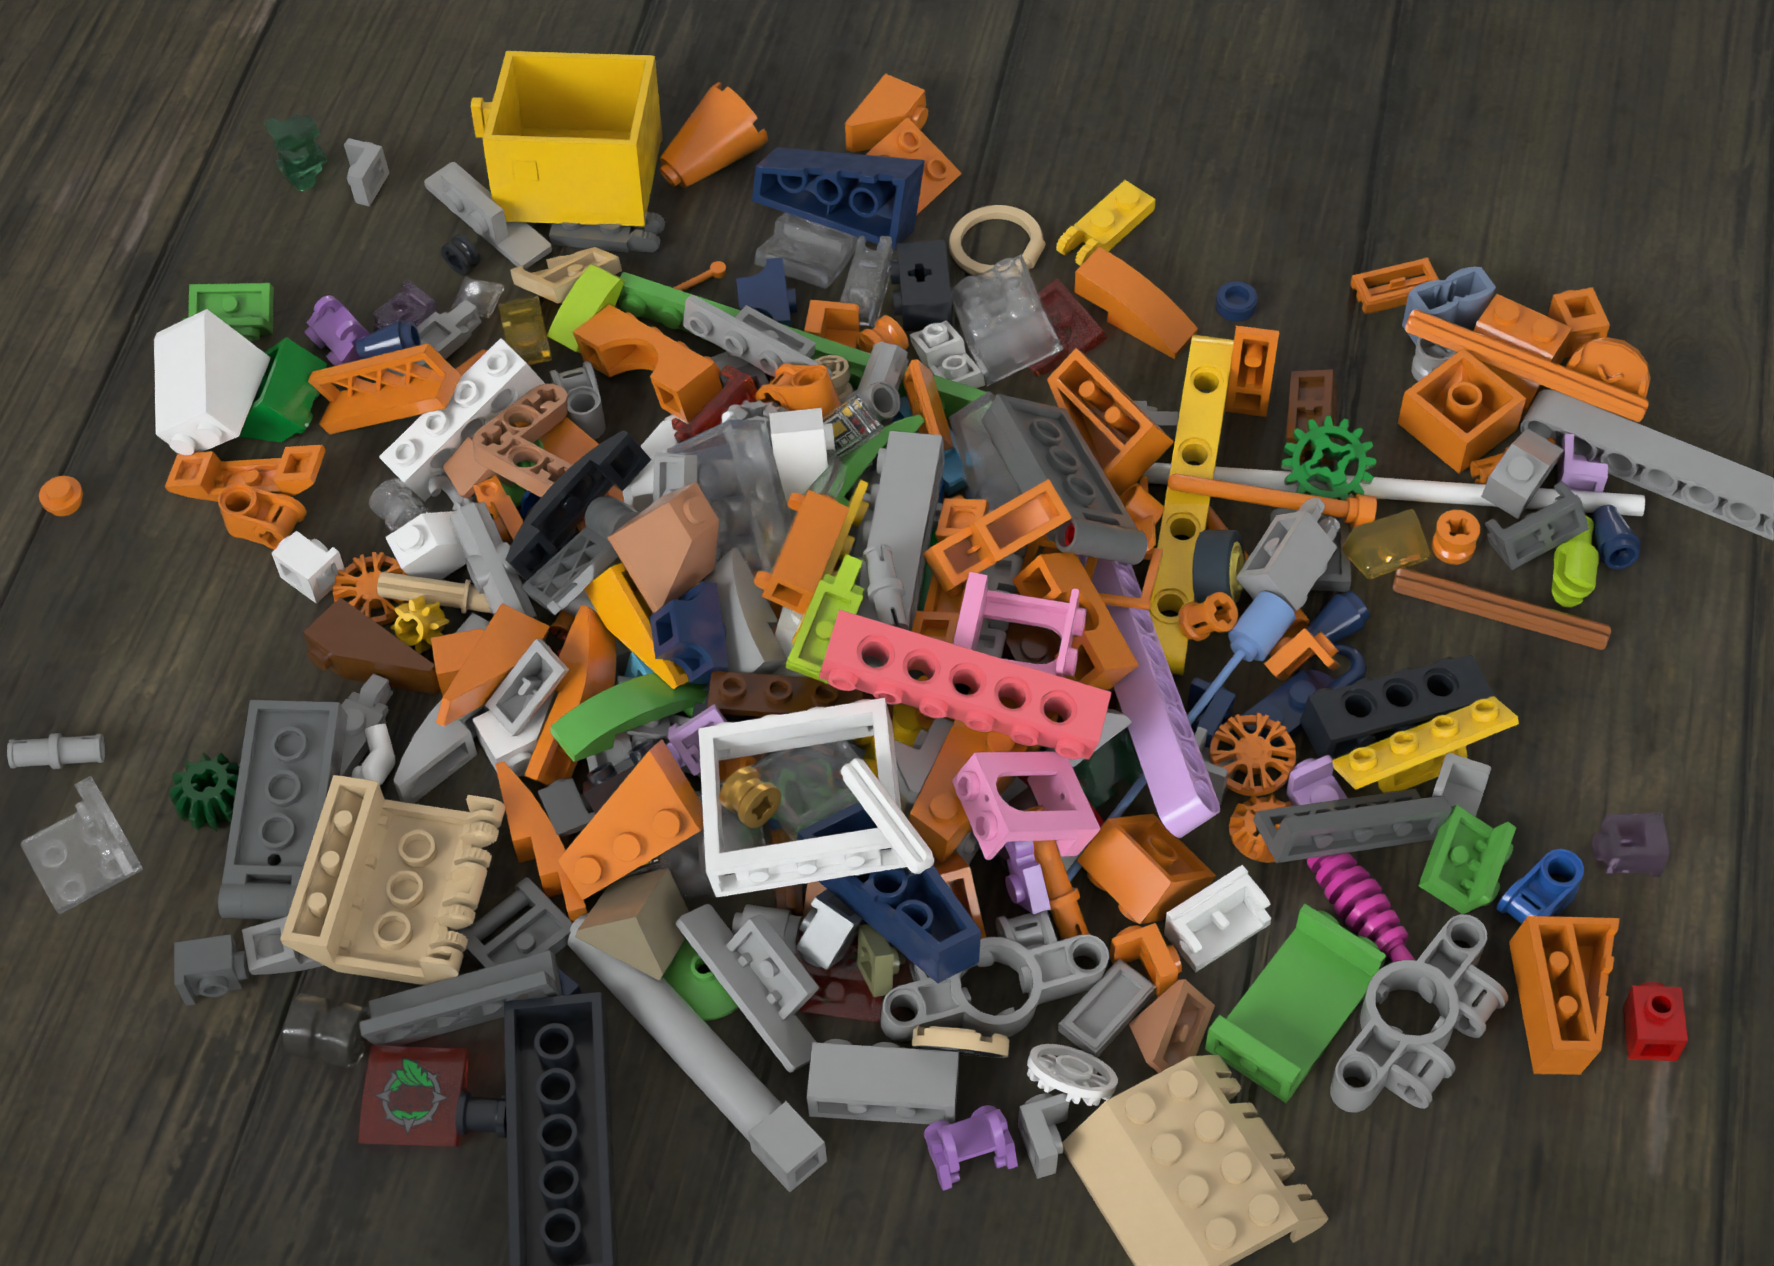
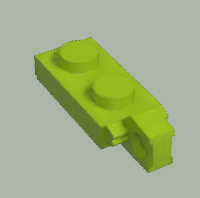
(817, 627)

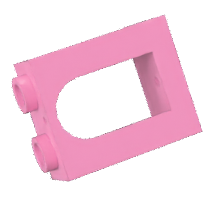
(1061, 617)
(1055, 786)

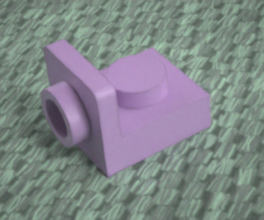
(685, 738)
(1313, 782)

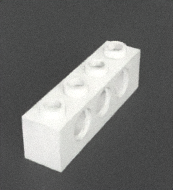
(480, 396)

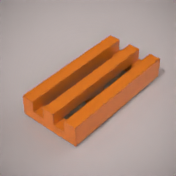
(1397, 291)

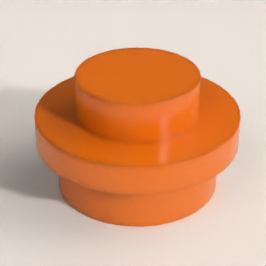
(61, 495)

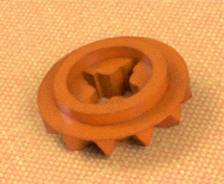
(1243, 829)

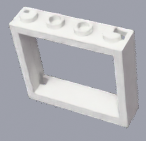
(802, 859)

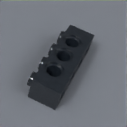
(1389, 704)

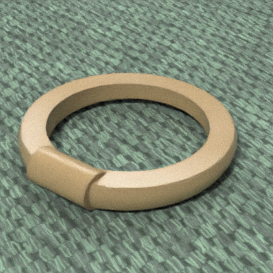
(1004, 212)

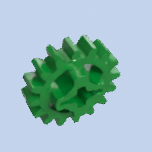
(1321, 445)

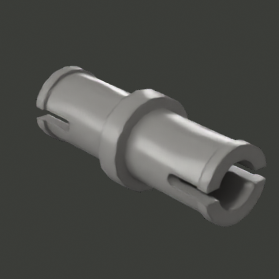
(884, 587)
(56, 751)

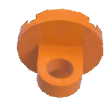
(1613, 363)

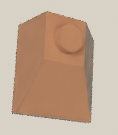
(669, 545)

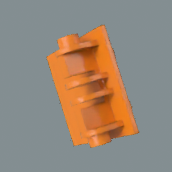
(911, 143)

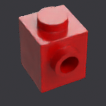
(1655, 1022)

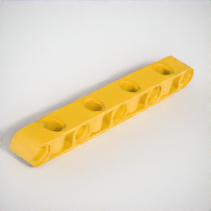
(1184, 512)

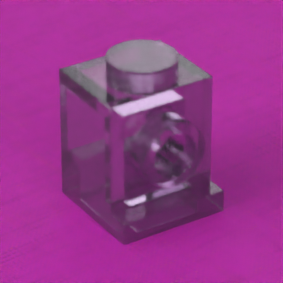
(407, 305)
(1632, 843)

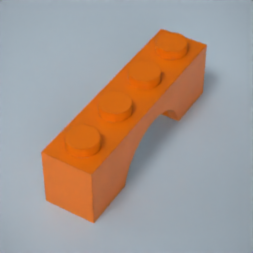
(622, 343)

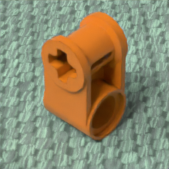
(801, 388)
(259, 514)

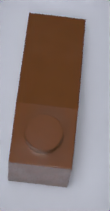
(359, 647)

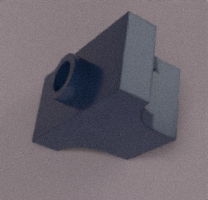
(768, 292)
(692, 633)

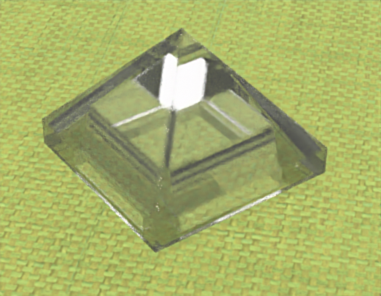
(479, 293)

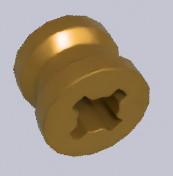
(750, 797)

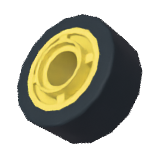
(1216, 564)

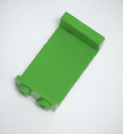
(1297, 1004)

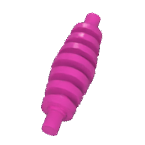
(1361, 903)

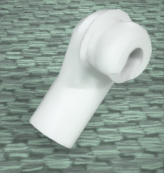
(381, 756)

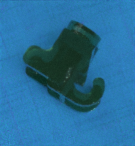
(297, 150)
(1107, 767)

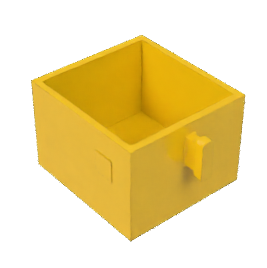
(572, 137)

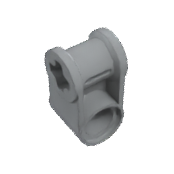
(583, 398)

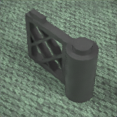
(582, 557)

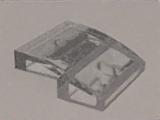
(808, 250)

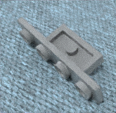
(475, 207)
(749, 336)
(759, 977)

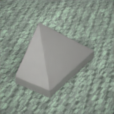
(527, 687)

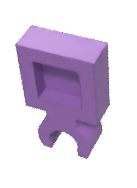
(1026, 879)

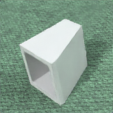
(204, 382)

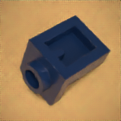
(1215, 712)

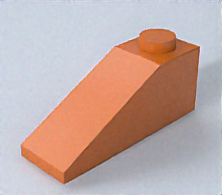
(1251, 371)
(490, 662)

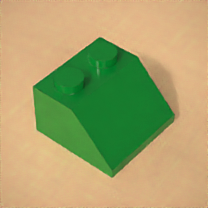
(284, 394)

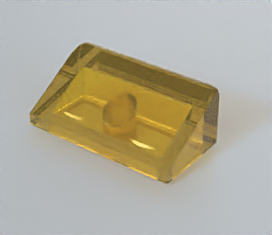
(1387, 544)

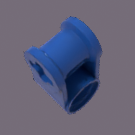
(1540, 894)

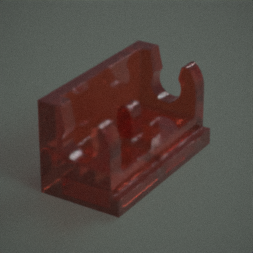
(737, 389)

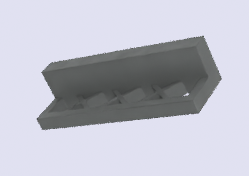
(1351, 824)
(459, 1000)

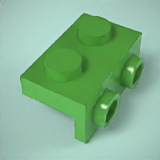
(241, 306)
(1467, 861)

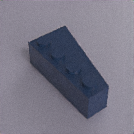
(843, 191)
(904, 907)

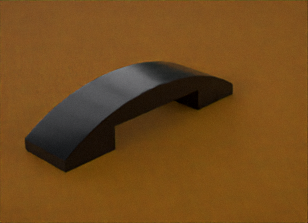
(566, 501)

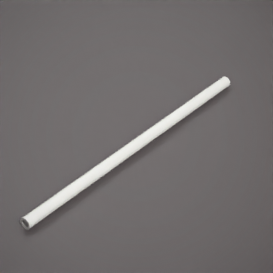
(1414, 489)

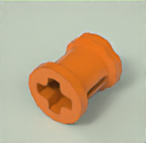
(1208, 616)

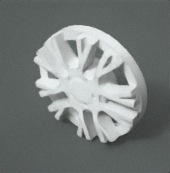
(1071, 1073)

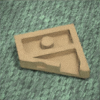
(564, 272)

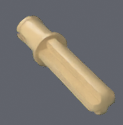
(445, 592)

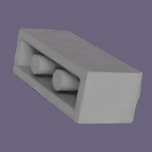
(882, 1082)

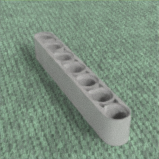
(1658, 461)

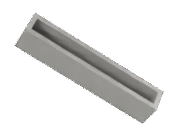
(903, 514)

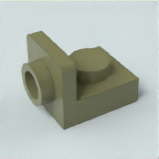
(877, 960)

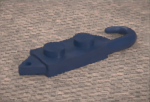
(1289, 700)

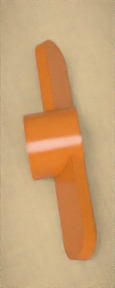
(1143, 509)

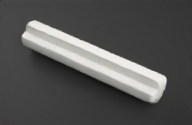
(887, 816)

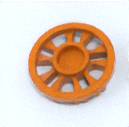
(366, 586)
(1254, 753)

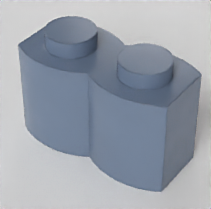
(1457, 299)

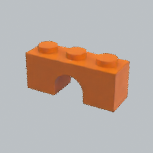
(1102, 650)

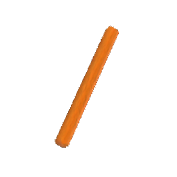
(1527, 365)

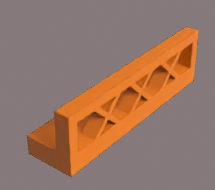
(392, 395)

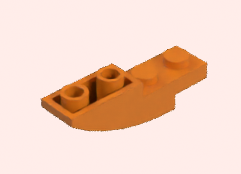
(592, 669)

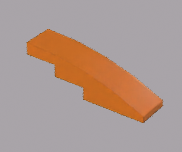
(536, 839)

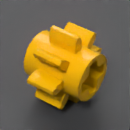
(419, 623)

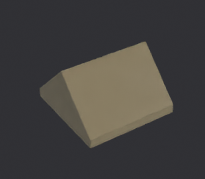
(638, 921)

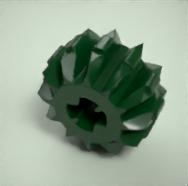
(205, 791)

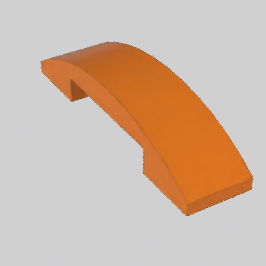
(205, 475)
(941, 608)

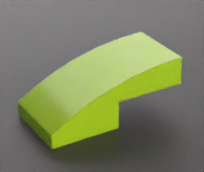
(587, 297)

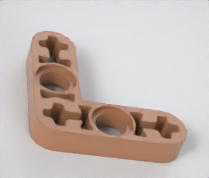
(503, 446)

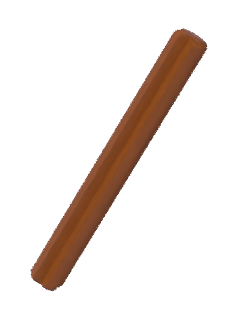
(1502, 608)

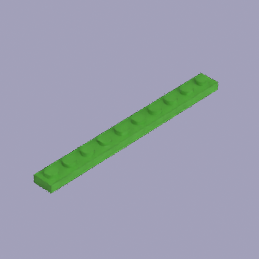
(667, 307)

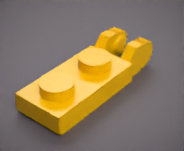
(1107, 221)

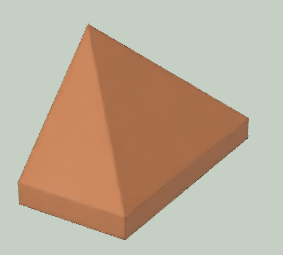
(1172, 1025)

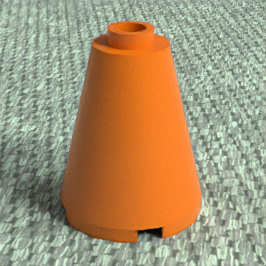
(711, 138)

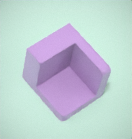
(1578, 472)

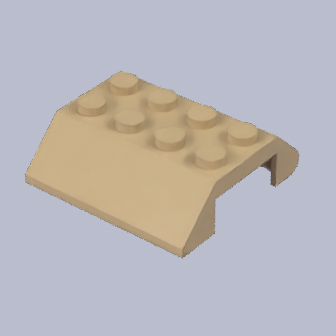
(391, 884)
(1189, 1171)

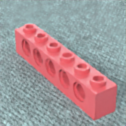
(989, 677)

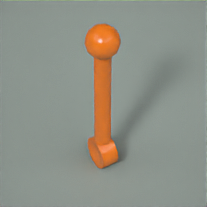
(717, 270)

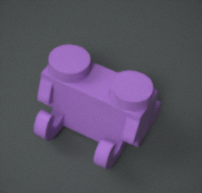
(337, 329)
(969, 1138)

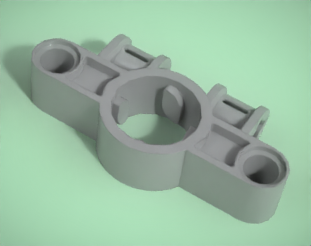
(1025, 945)
(1398, 1061)

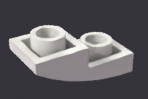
(945, 354)

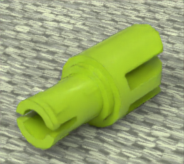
(1575, 568)

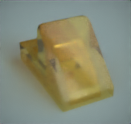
(525, 328)

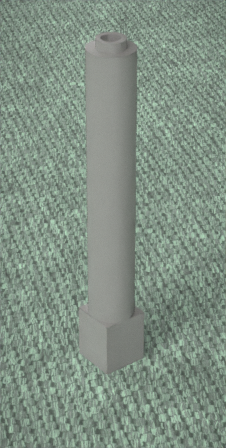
(774, 1129)

